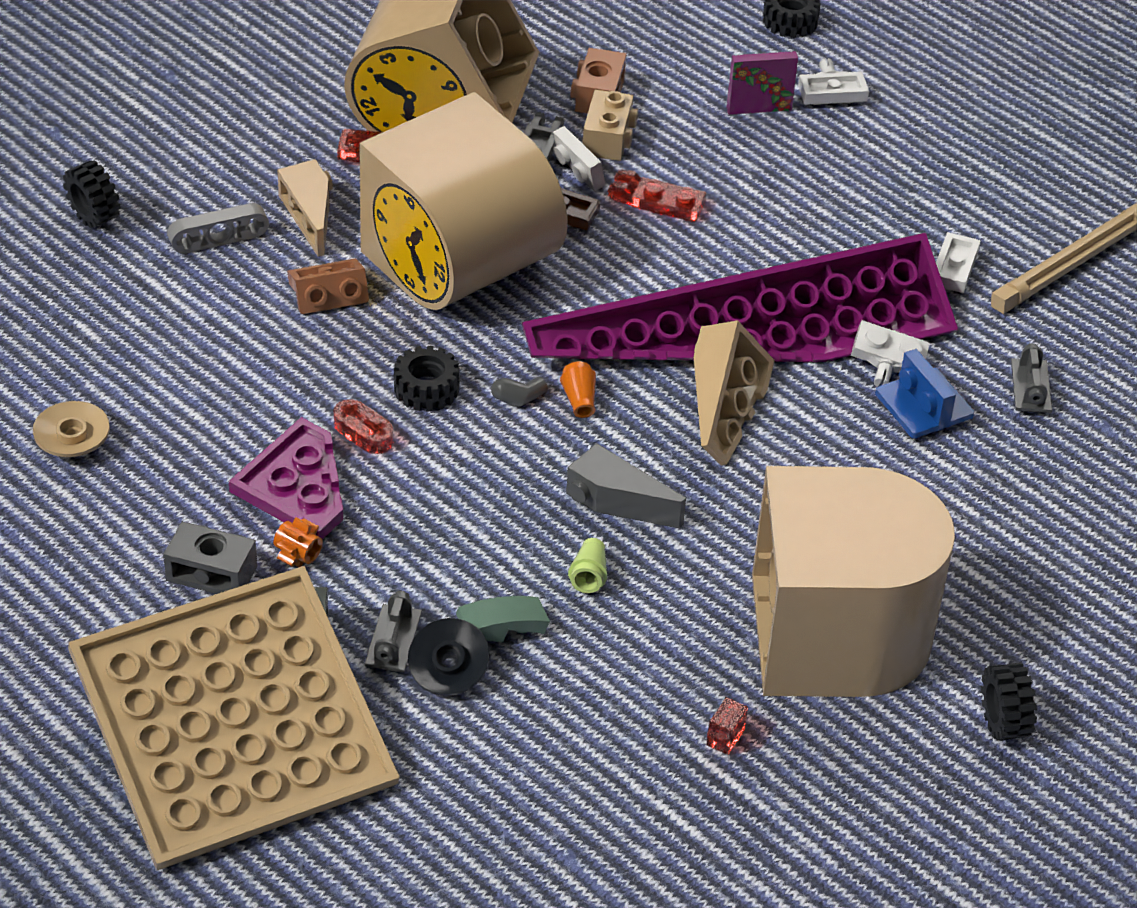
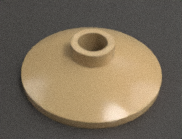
(71, 428)

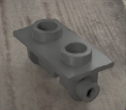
(1031, 381)
(393, 634)

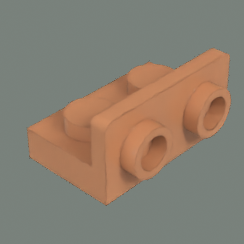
(329, 285)

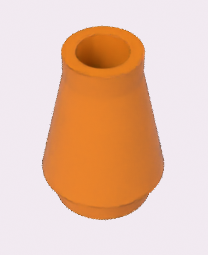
(579, 385)

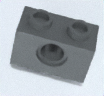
(209, 558)

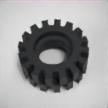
(791, 16)
(91, 193)
(1008, 701)

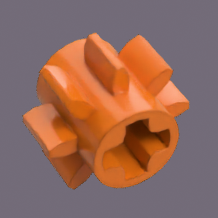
(298, 542)

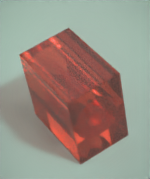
(727, 725)

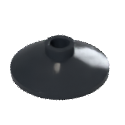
(444, 640)

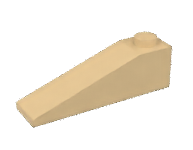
(729, 379)

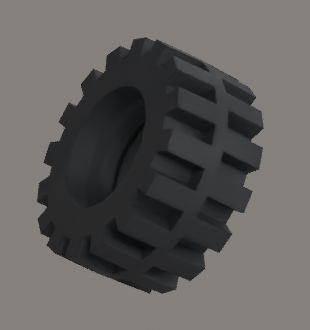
(426, 392)

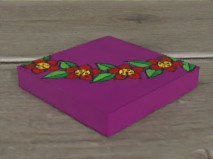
(762, 82)

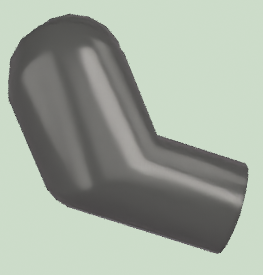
(518, 393)

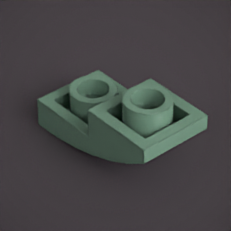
(505, 613)

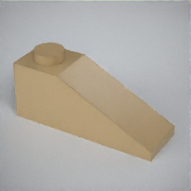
(305, 194)

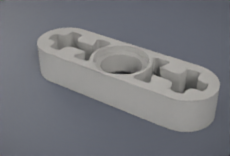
(239, 214)

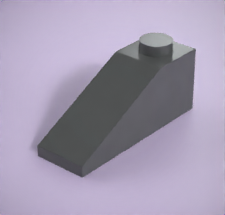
(622, 490)

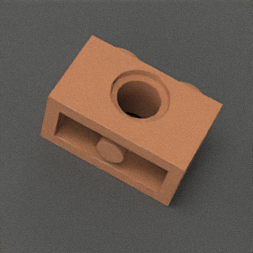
(599, 71)

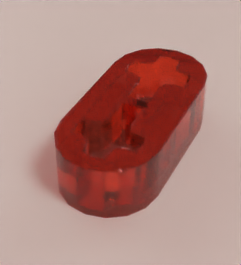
(359, 429)

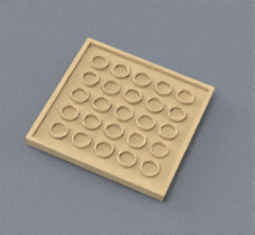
(231, 716)

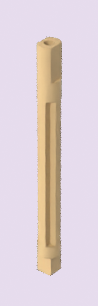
(1064, 261)

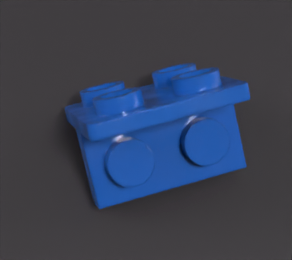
(923, 398)

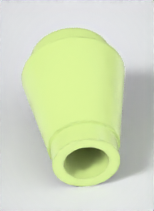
(589, 568)

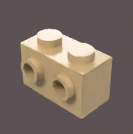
(609, 124)

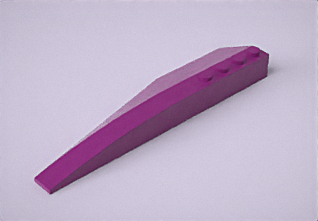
(791, 309)

